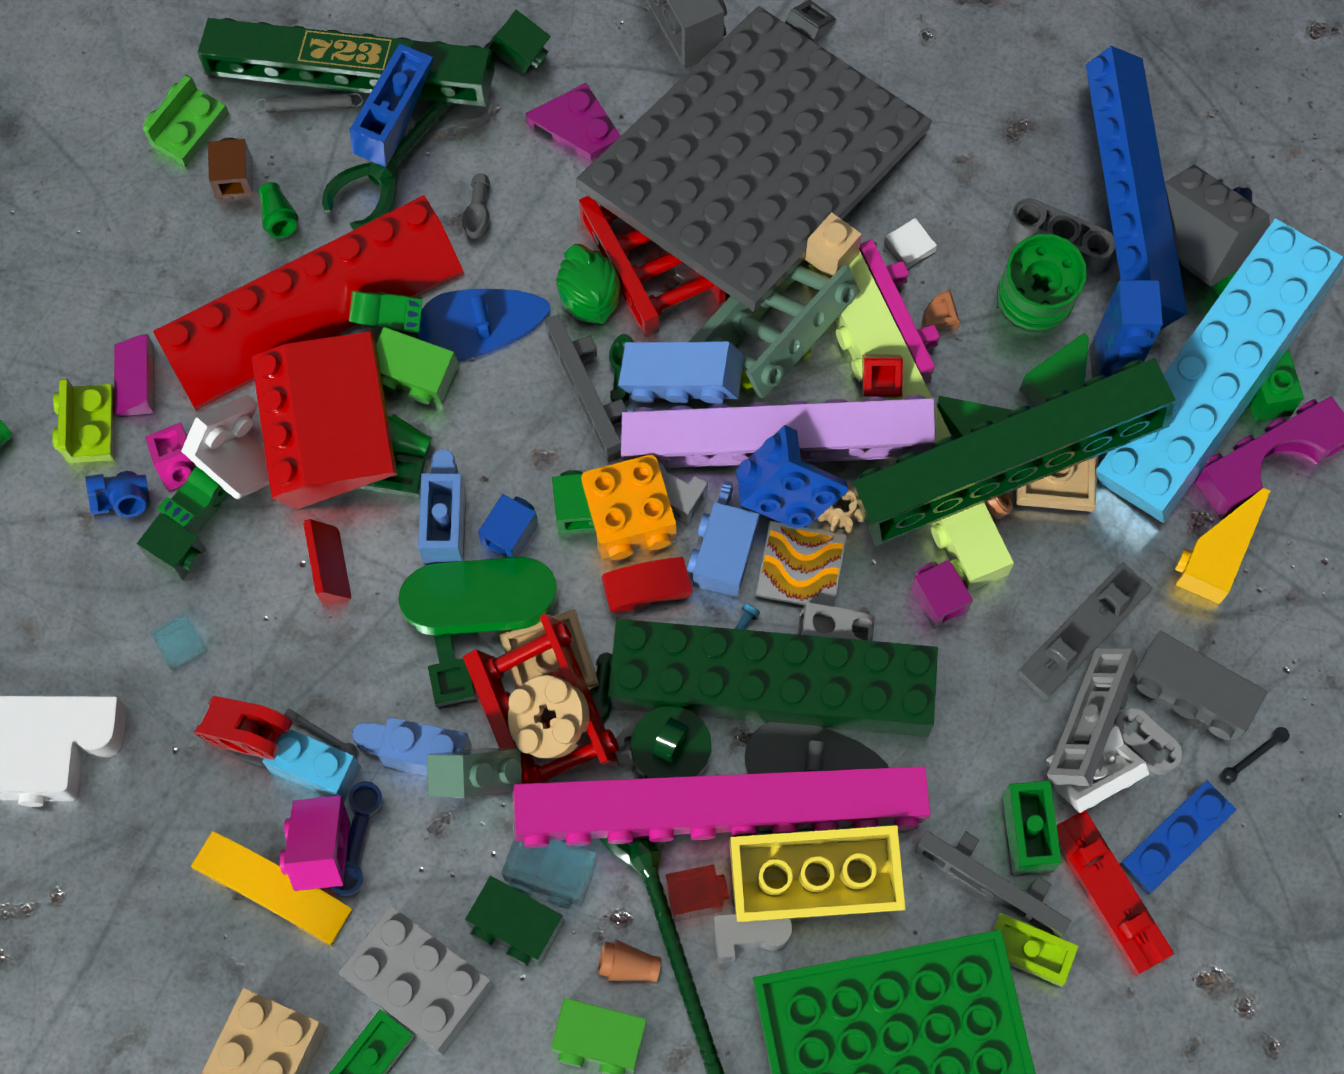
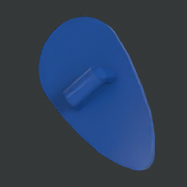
(480, 319)

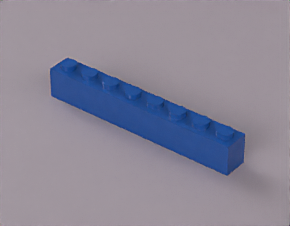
(1135, 176)

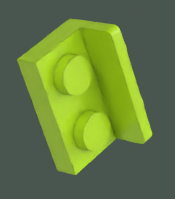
(84, 422)

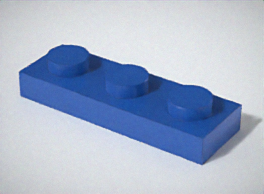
(1178, 837)

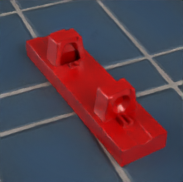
(1112, 893)

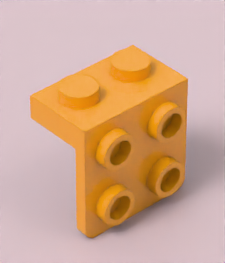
(629, 507)

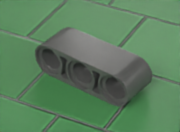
(1055, 221)

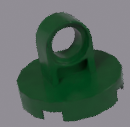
(670, 743)

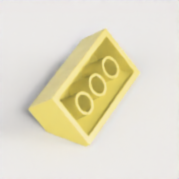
(816, 873)

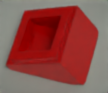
(882, 375)

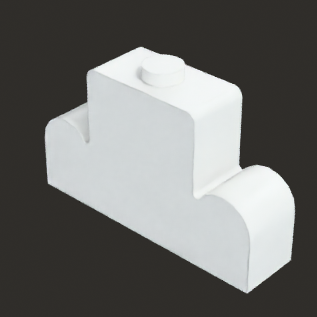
(45, 743)

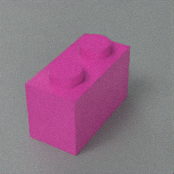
(316, 843)

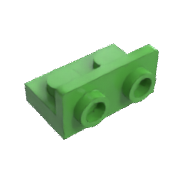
(183, 121)

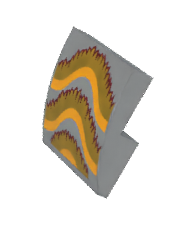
(801, 565)

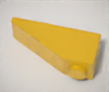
(1217, 555)

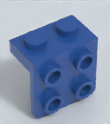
(784, 486)

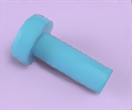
(749, 612)

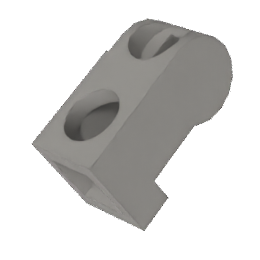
(684, 497)
(835, 622)
(735, 935)

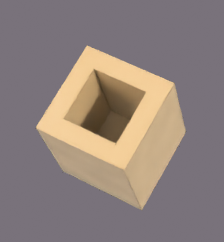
(833, 245)

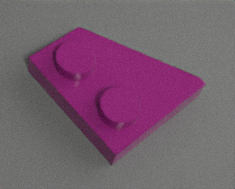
(576, 122)

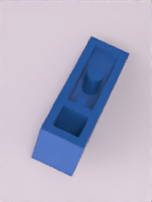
(390, 106)

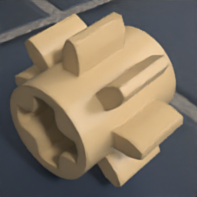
(841, 520)

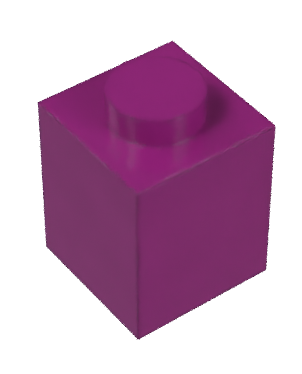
(940, 593)

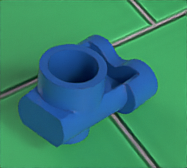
(123, 493)

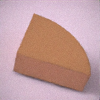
(941, 313)

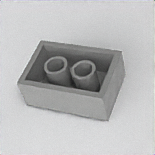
(416, 979)

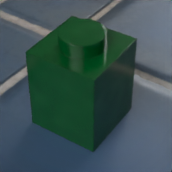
(520, 43)
(172, 546)

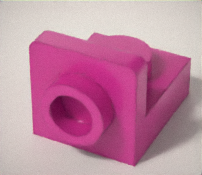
(167, 457)

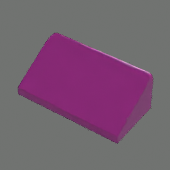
(134, 376)

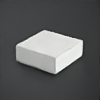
(910, 243)

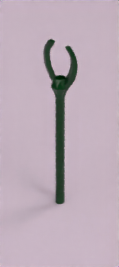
(386, 176)
(645, 859)

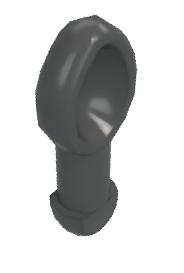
(476, 215)

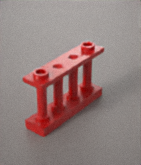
(632, 278)
(487, 674)

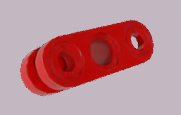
(243, 727)

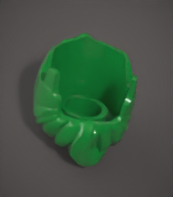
(588, 285)

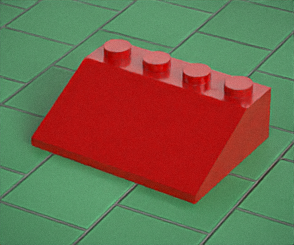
(323, 418)

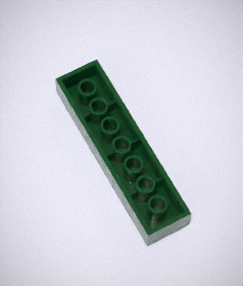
(1014, 450)
(774, 677)

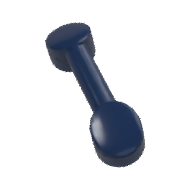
(364, 802)

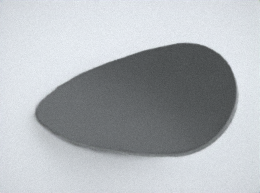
(805, 748)

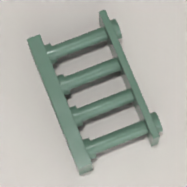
(786, 347)

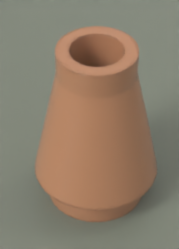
(627, 963)

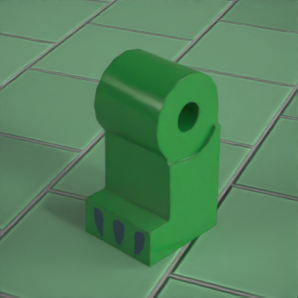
(386, 310)
(194, 501)

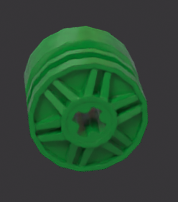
(1042, 263)

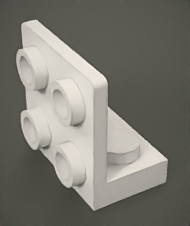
(224, 449)

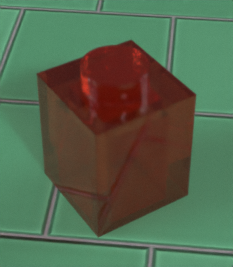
(696, 892)

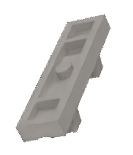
(1093, 717)

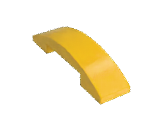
(267, 886)

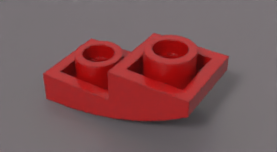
(645, 583)

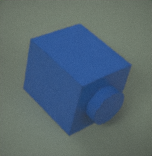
(508, 526)

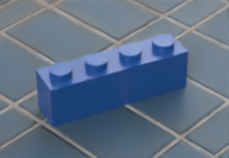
(1127, 326)

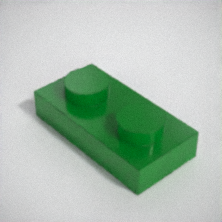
(375, 1047)

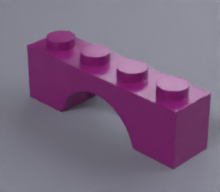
(1235, 478)

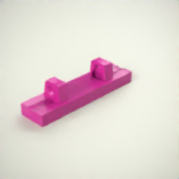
(887, 280)

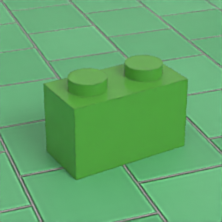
(415, 366)
(598, 1037)

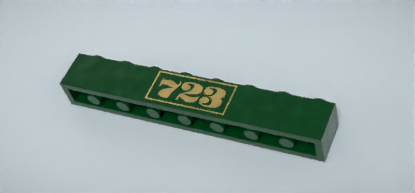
(338, 59)

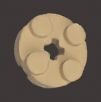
(526, 711)

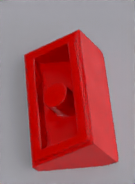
(327, 562)

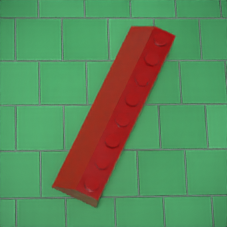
(307, 299)

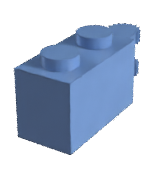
(441, 511)
(725, 546)
(405, 744)

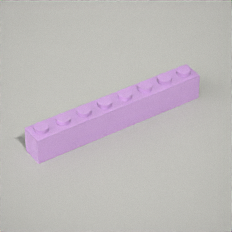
(825, 431)

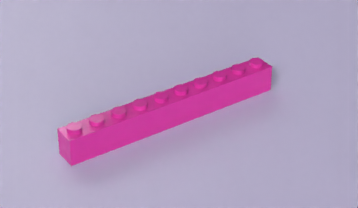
(718, 805)

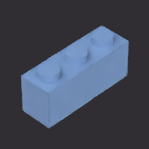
(681, 371)

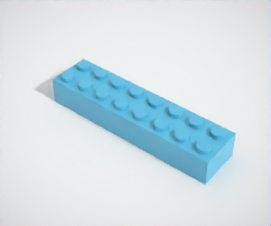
(1225, 366)

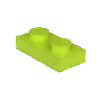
(1036, 950)

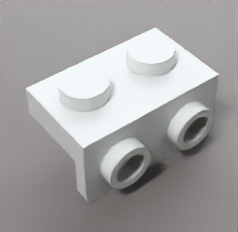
(1119, 771)

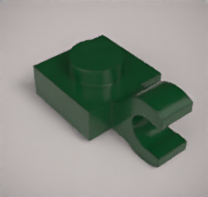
(449, 677)

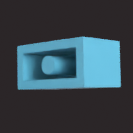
(314, 765)

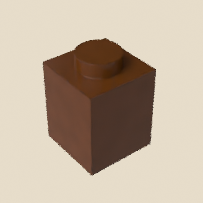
(230, 168)

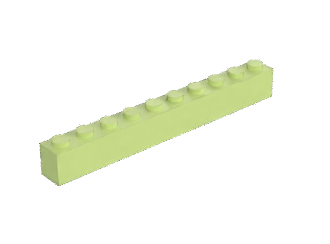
(870, 329)

